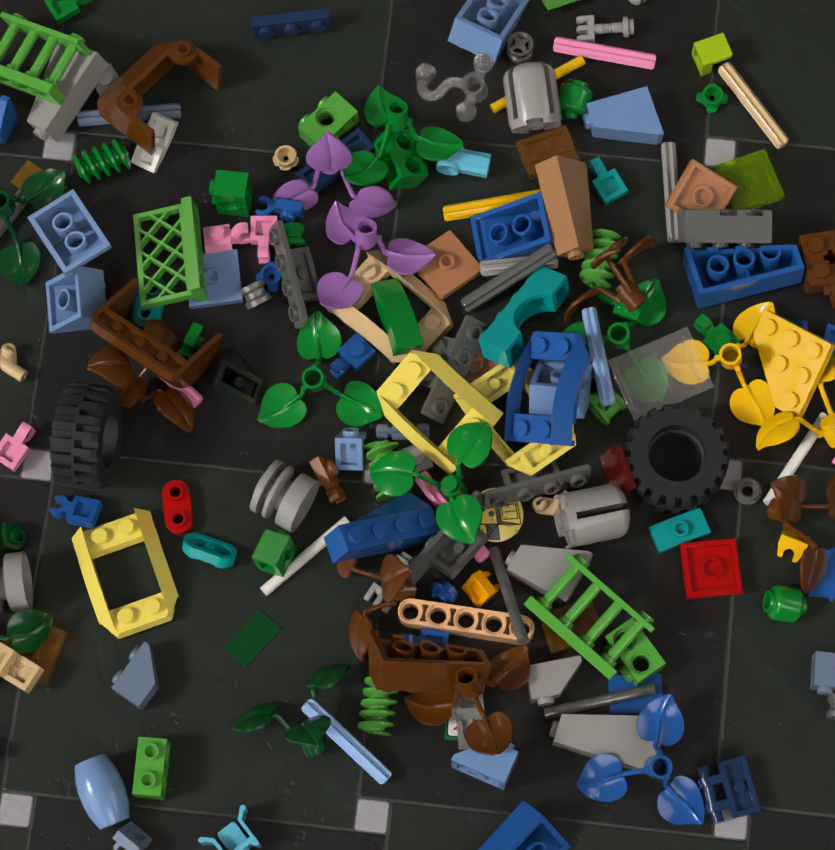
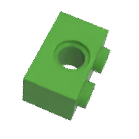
(333, 108)

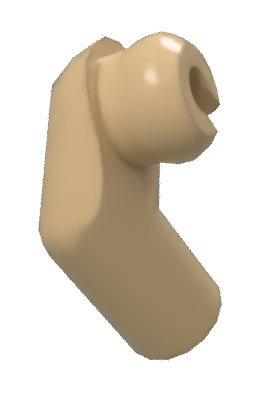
(9, 364)
(546, 505)

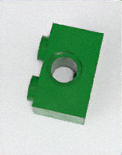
(231, 193)

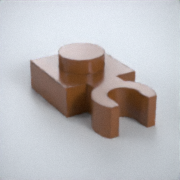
(326, 473)

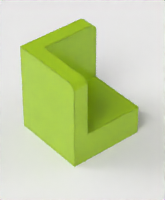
(710, 51)

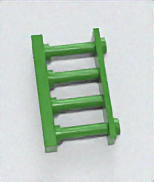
(30, 81)
(584, 643)

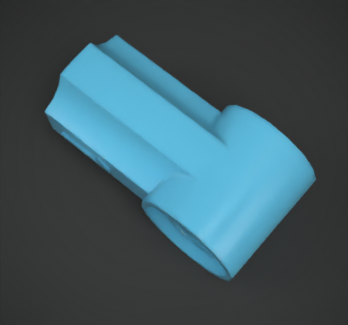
(465, 162)

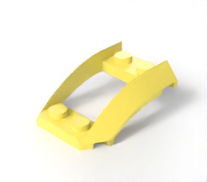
(406, 379)
(532, 456)
(114, 537)

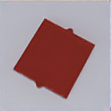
(618, 469)

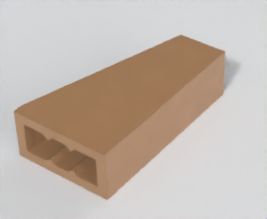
(567, 205)

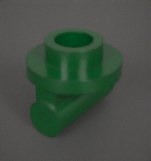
(11, 537)

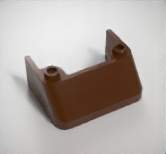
(124, 98)
(144, 349)

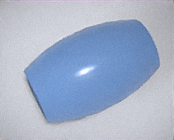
(102, 791)

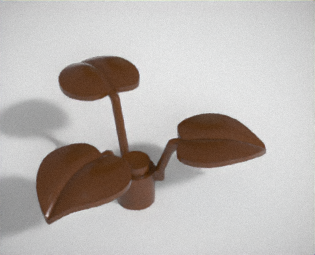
(628, 291)
(116, 368)
(786, 508)
(394, 588)
(491, 733)

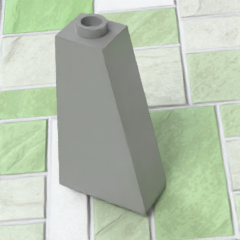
(76, 84)
(603, 735)

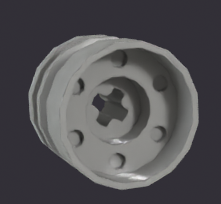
(278, 492)
(16, 582)

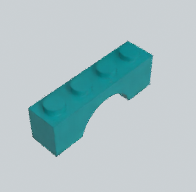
(542, 292)

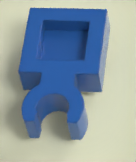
(79, 512)

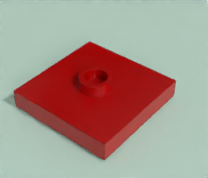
(711, 568)

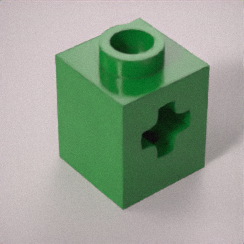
(274, 552)

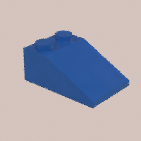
(512, 229)

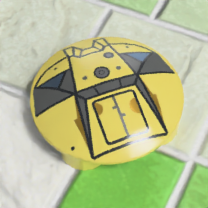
(502, 522)

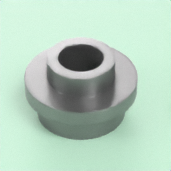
(751, 484)

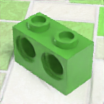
(640, 649)
(151, 768)

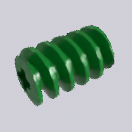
(102, 161)

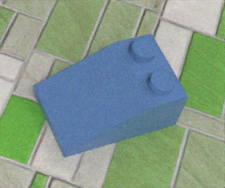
(486, 25)
(69, 232)

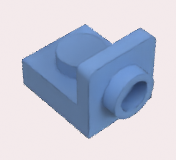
(350, 449)

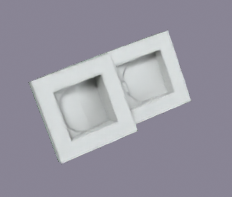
(164, 132)

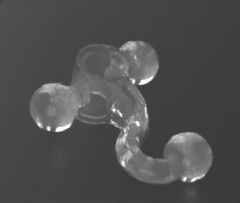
(466, 110)

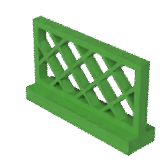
(192, 254)

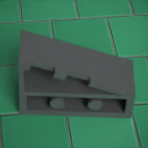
(724, 227)

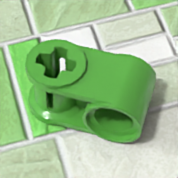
(601, 412)

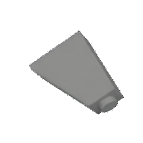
(542, 567)

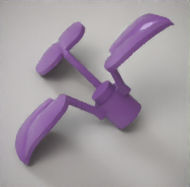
(329, 156)
(342, 226)

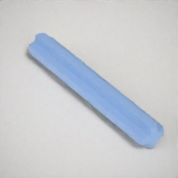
(597, 351)
(349, 743)

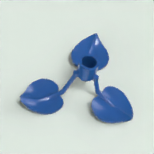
(663, 724)

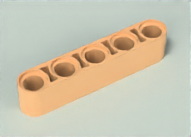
(454, 613)

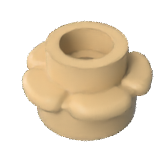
(285, 151)

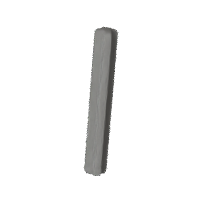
(670, 179)

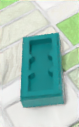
(679, 530)

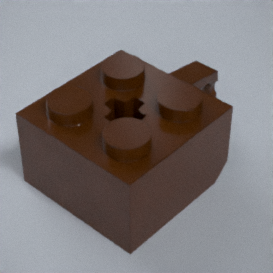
(816, 252)

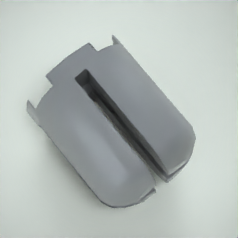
(532, 97)
(589, 502)

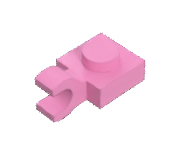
(260, 235)
(221, 237)
(14, 449)

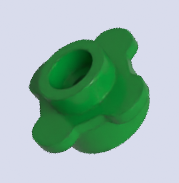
(715, 91)

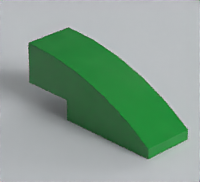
(397, 316)

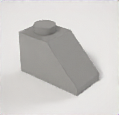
(550, 679)

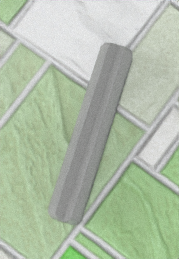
(498, 266)

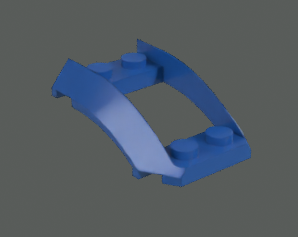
(558, 427)

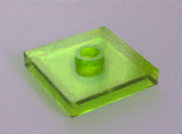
(754, 179)

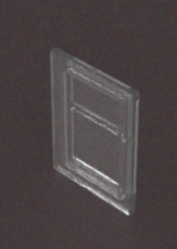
(660, 373)

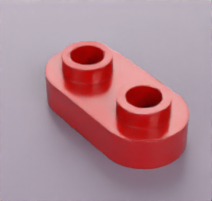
(177, 506)

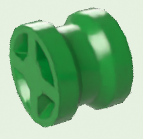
(294, 234)

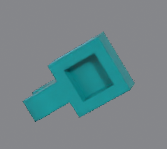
(607, 183)

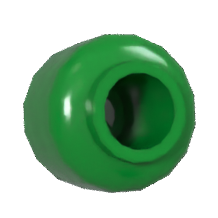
(573, 98)
(784, 603)

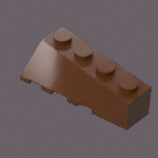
(419, 667)

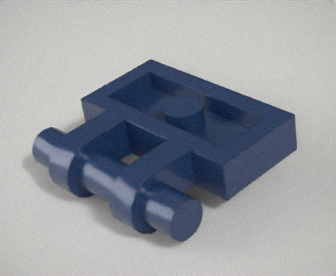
(738, 789)

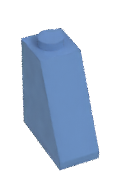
(625, 118)

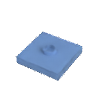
(222, 280)

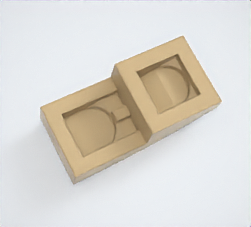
(18, 669)

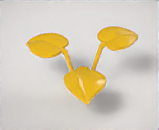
(753, 401)
(784, 426)

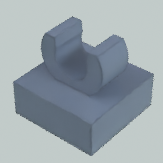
(131, 838)

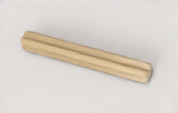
(753, 105)

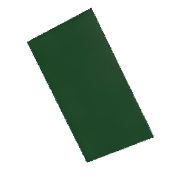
(252, 638)

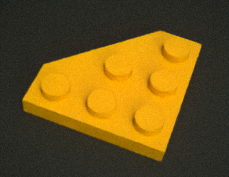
(791, 361)

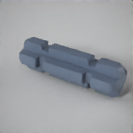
(384, 431)

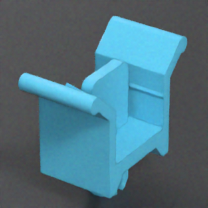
(232, 836)

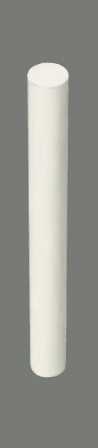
(798, 456)
(300, 560)

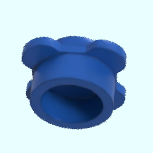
(267, 270)
(443, 592)

